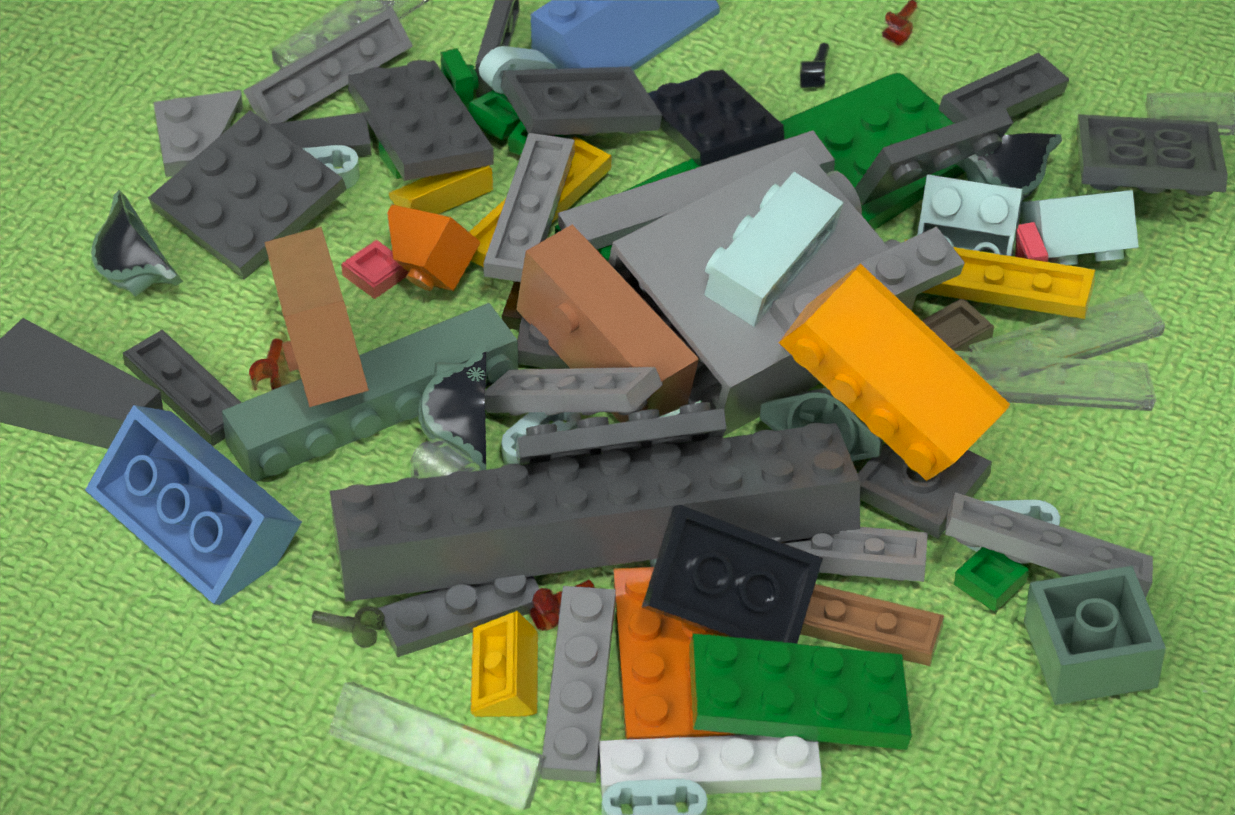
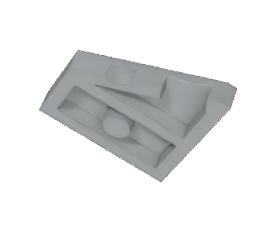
(192, 124)

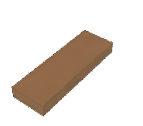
(872, 624)

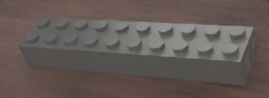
(587, 509)

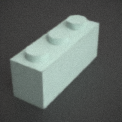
(772, 248)

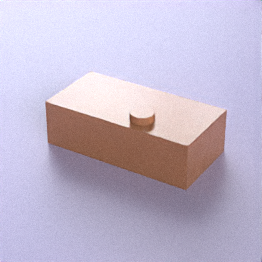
(315, 318)
(600, 318)

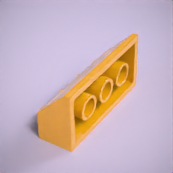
(893, 372)

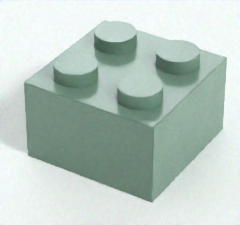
(1094, 635)

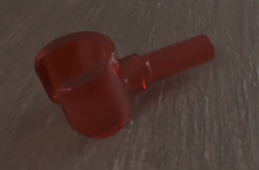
(899, 26)
(267, 367)
(548, 605)

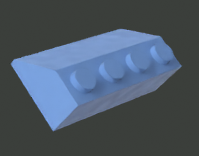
(614, 30)
(191, 504)

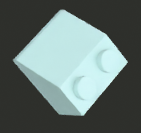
(1084, 225)

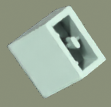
(972, 214)

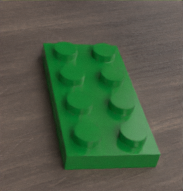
(799, 691)

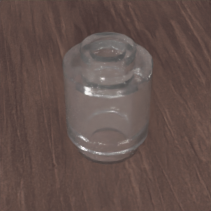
(439, 459)

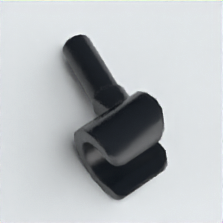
(813, 72)

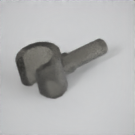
(356, 625)

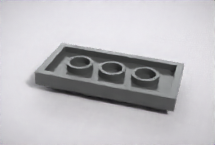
(420, 120)
(642, 431)

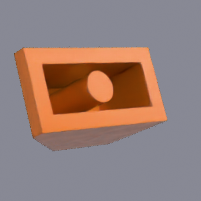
(430, 247)

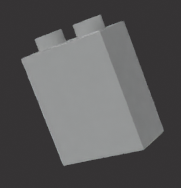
(667, 266)

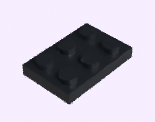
(714, 117)
(731, 579)

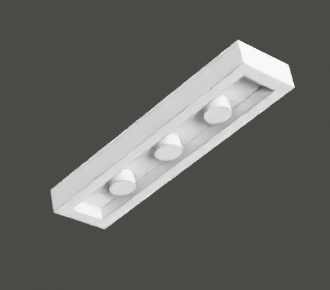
(715, 762)

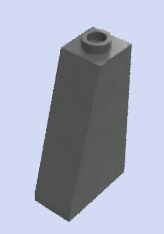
(65, 389)

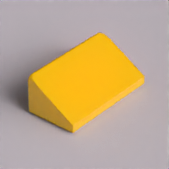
(445, 190)
(504, 668)

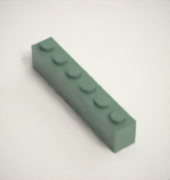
(283, 431)

